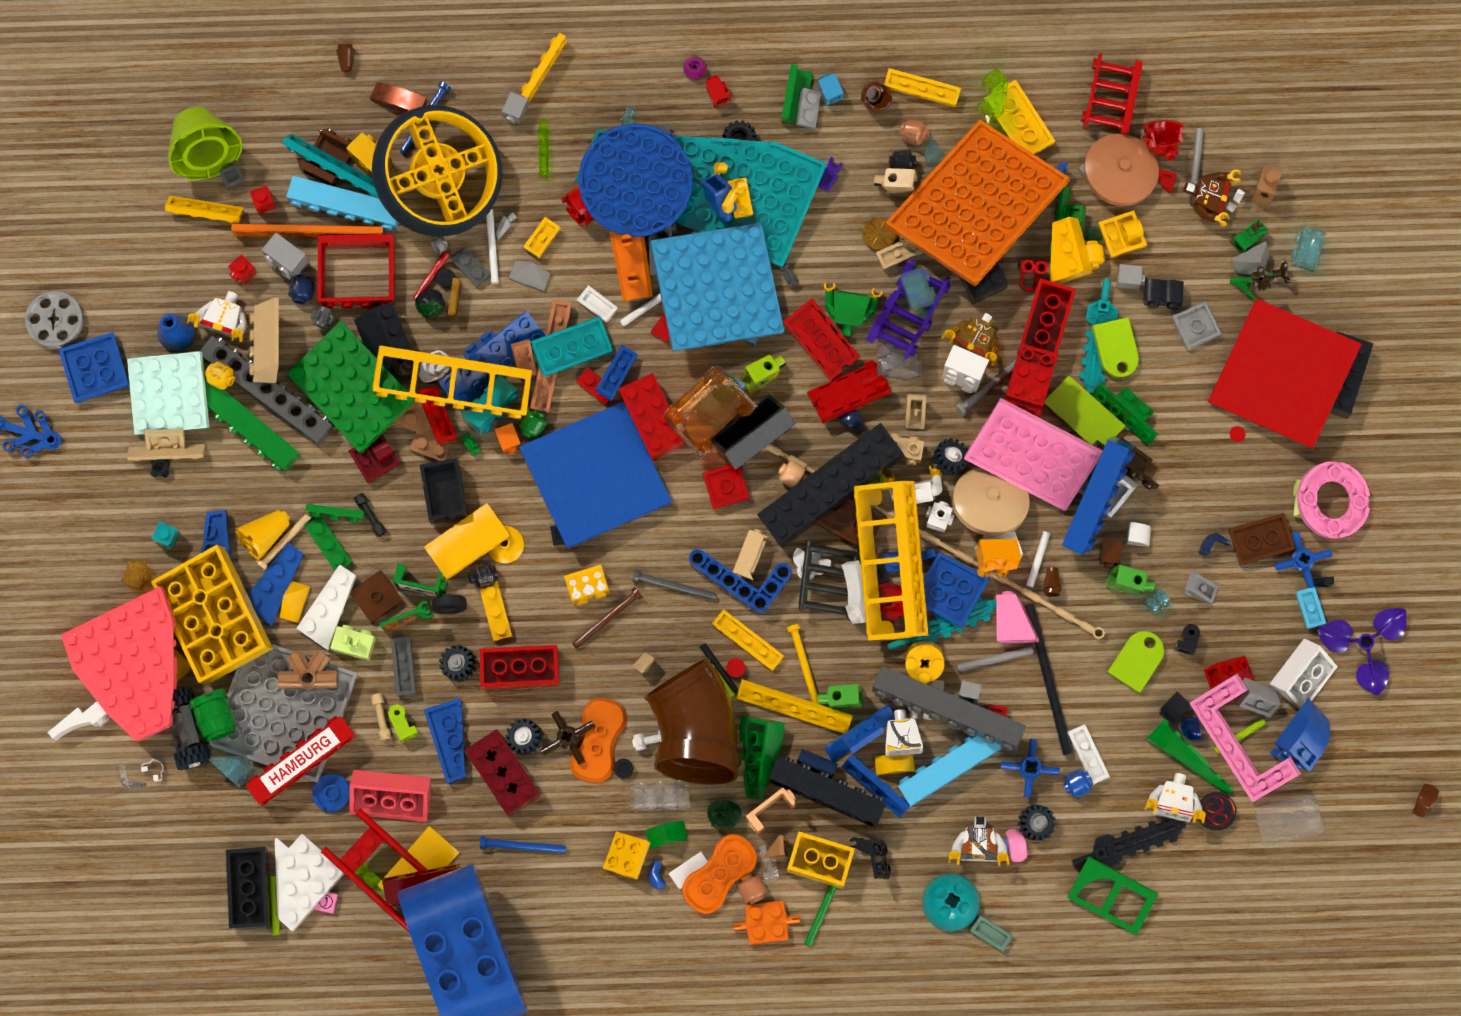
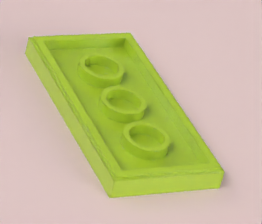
(1083, 412)

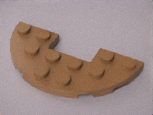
(424, 439)

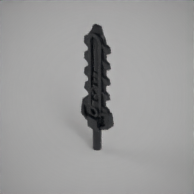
(1110, 849)

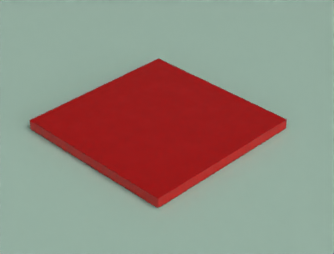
(1284, 373)

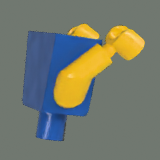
(720, 193)

